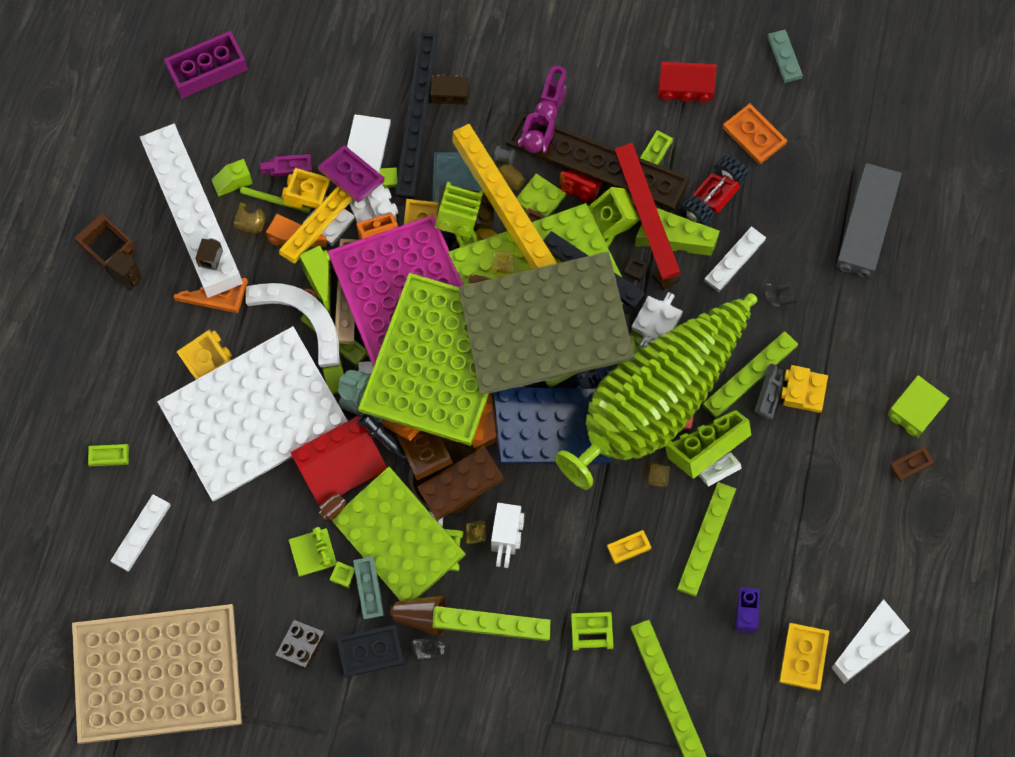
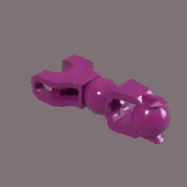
(544, 113)

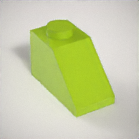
(232, 178)

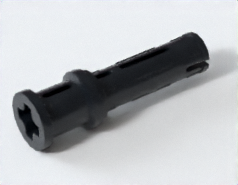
(377, 431)

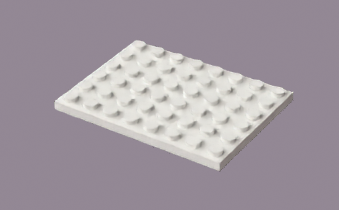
(252, 413)

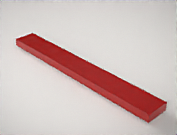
(647, 211)

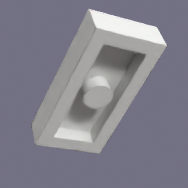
(720, 469)

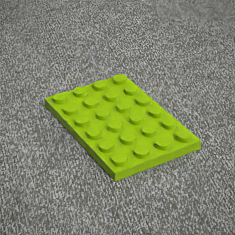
(400, 534)

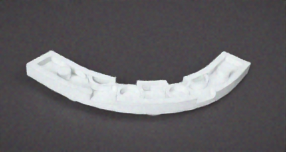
(307, 304)

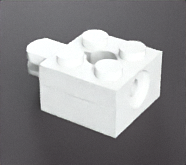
(506, 532)

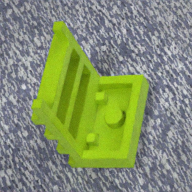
(455, 217)

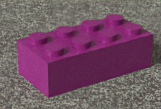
(206, 64)

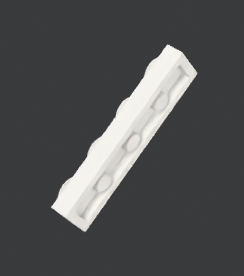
(735, 259)
(140, 533)

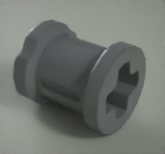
(504, 155)

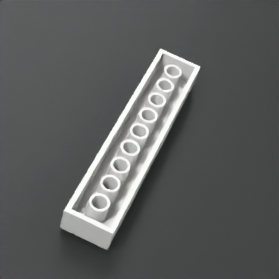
(189, 206)

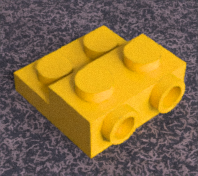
(305, 189)
(204, 354)
(804, 389)

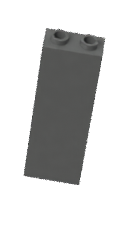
(868, 220)

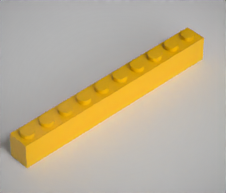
(502, 198)

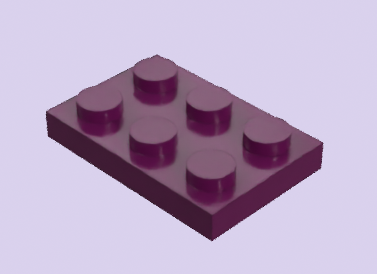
(351, 173)

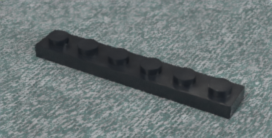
(566, 251)

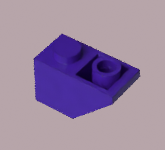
(747, 610)

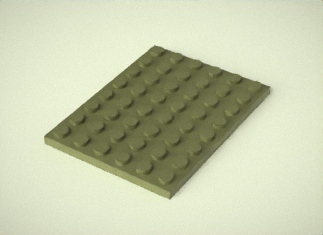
(545, 323)

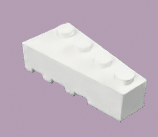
(873, 640)

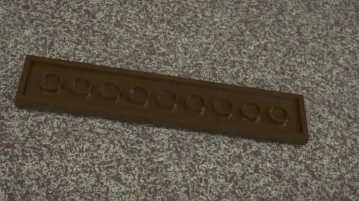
(602, 164)

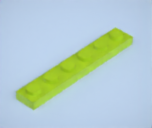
(749, 375)
(706, 539)
(491, 623)

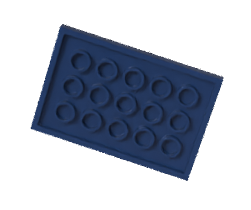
(540, 423)

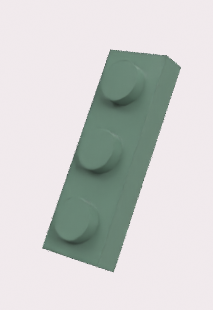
(785, 56)
(368, 587)

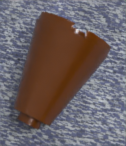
(418, 613)

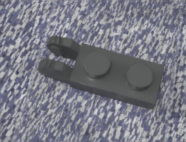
(770, 392)

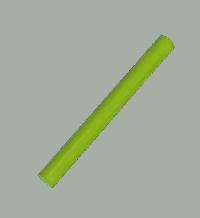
(271, 198)

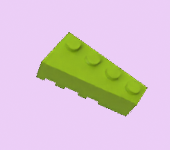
(683, 234)
(704, 447)

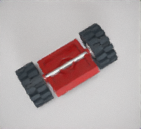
(714, 191)

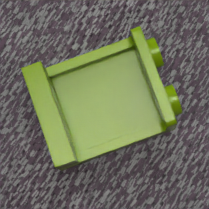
(917, 406)

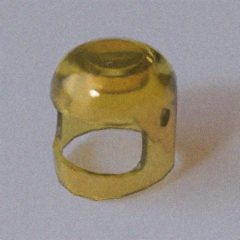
(248, 222)

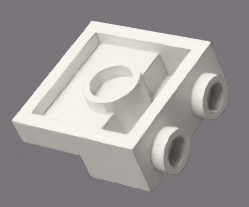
(374, 205)

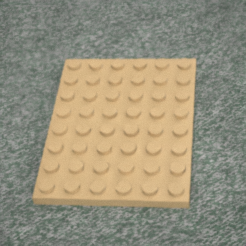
(156, 674)

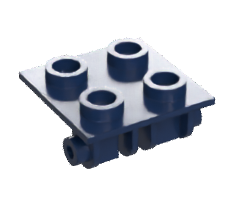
(585, 378)

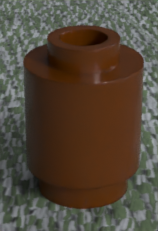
(332, 507)

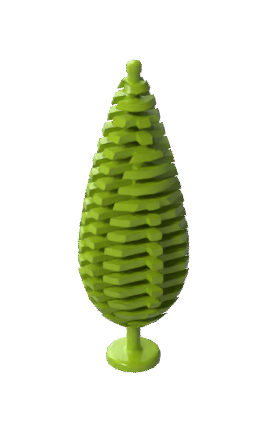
(656, 394)

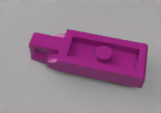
(286, 164)

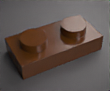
(911, 464)

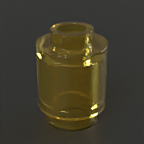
(512, 176)

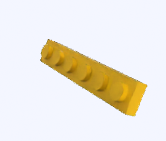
(315, 225)

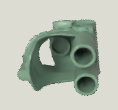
(352, 389)

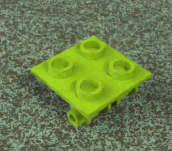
(312, 551)

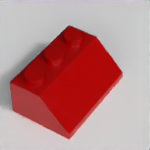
(687, 81)

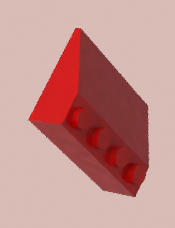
(338, 460)

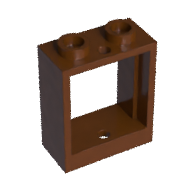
(95, 229)

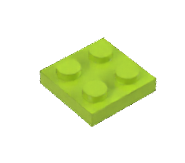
(541, 196)

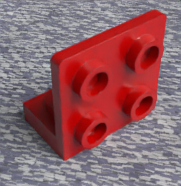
(579, 186)

